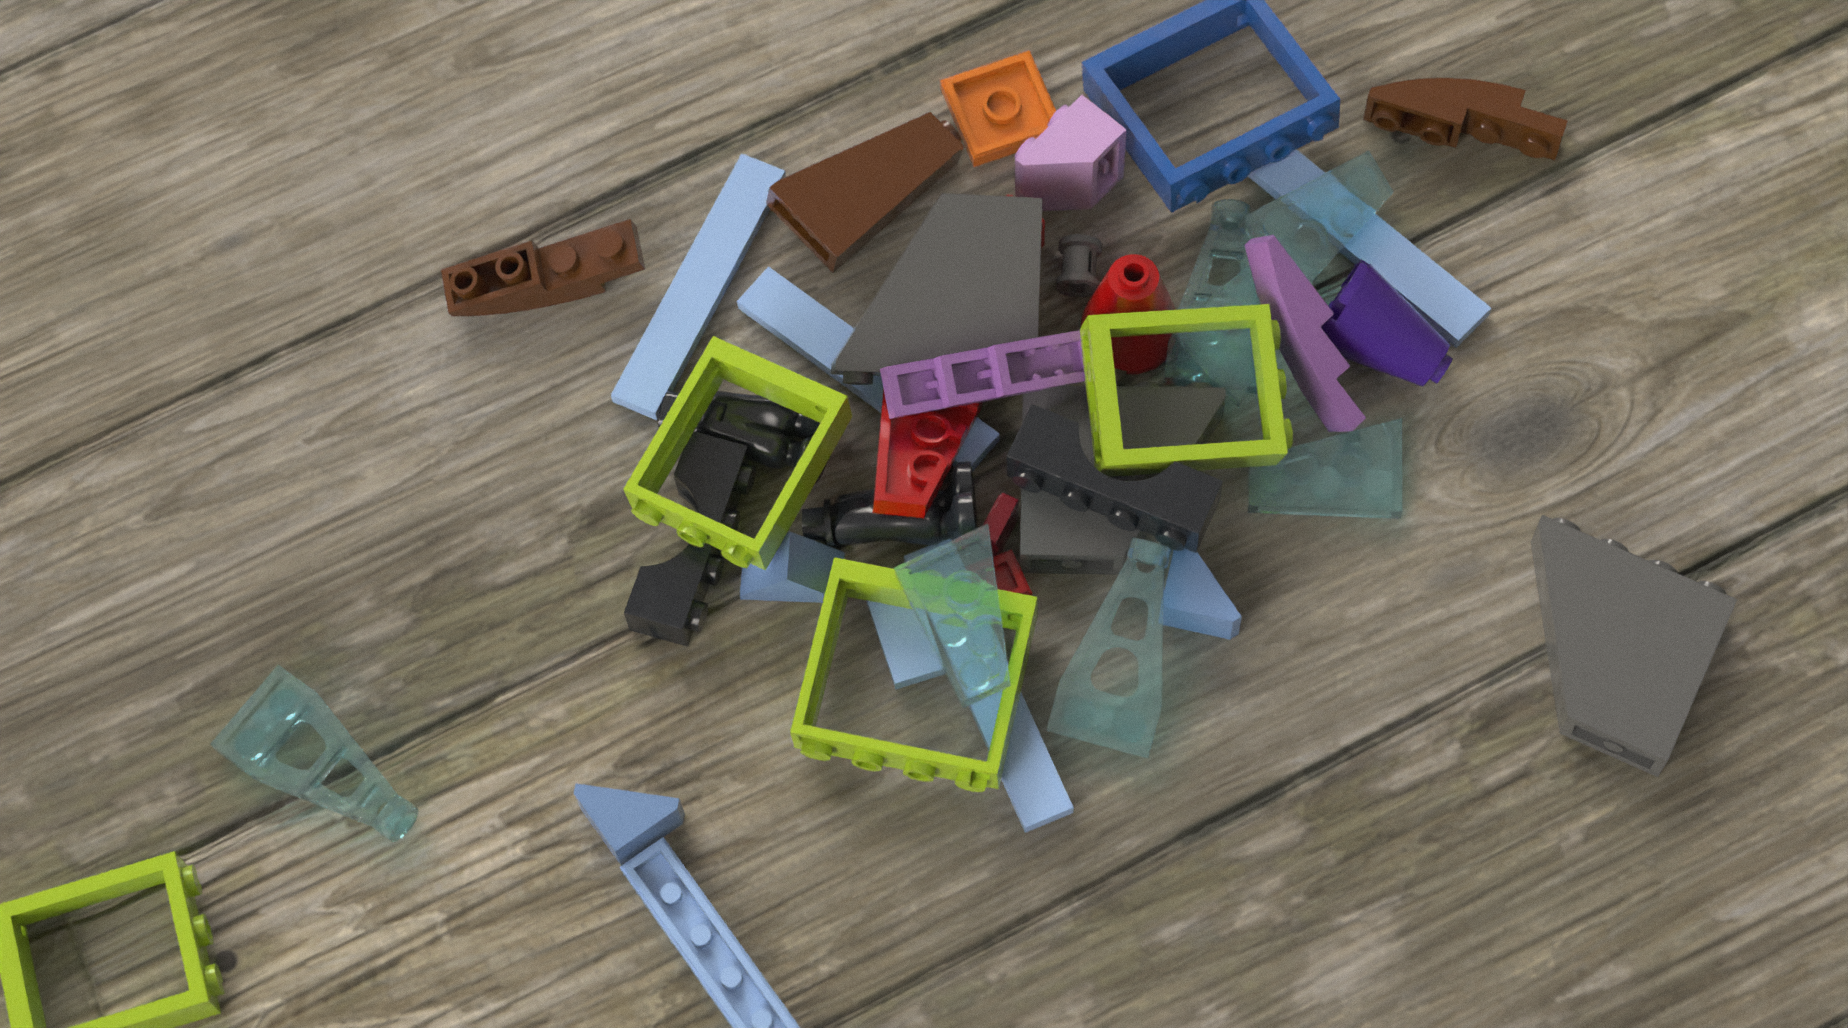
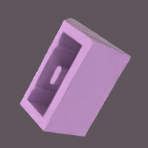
(1072, 159)

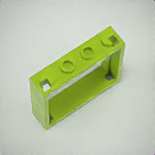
(882, 586)

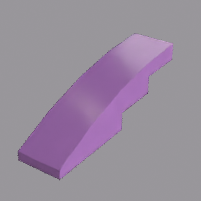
(1303, 343)
(983, 374)

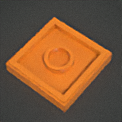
(998, 106)

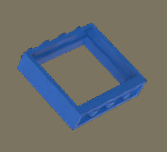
(1180, 37)

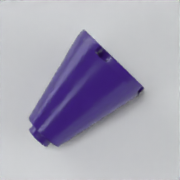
(1384, 330)

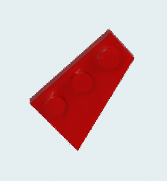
(917, 456)

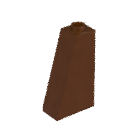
(861, 190)

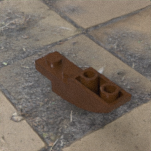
(1445, 107)
(544, 276)

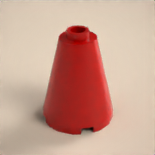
(1131, 287)

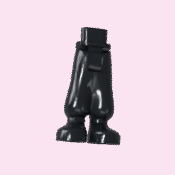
(754, 423)
(854, 523)

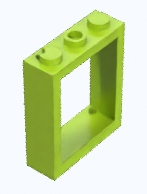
(730, 363)
(1103, 399)
(192, 932)

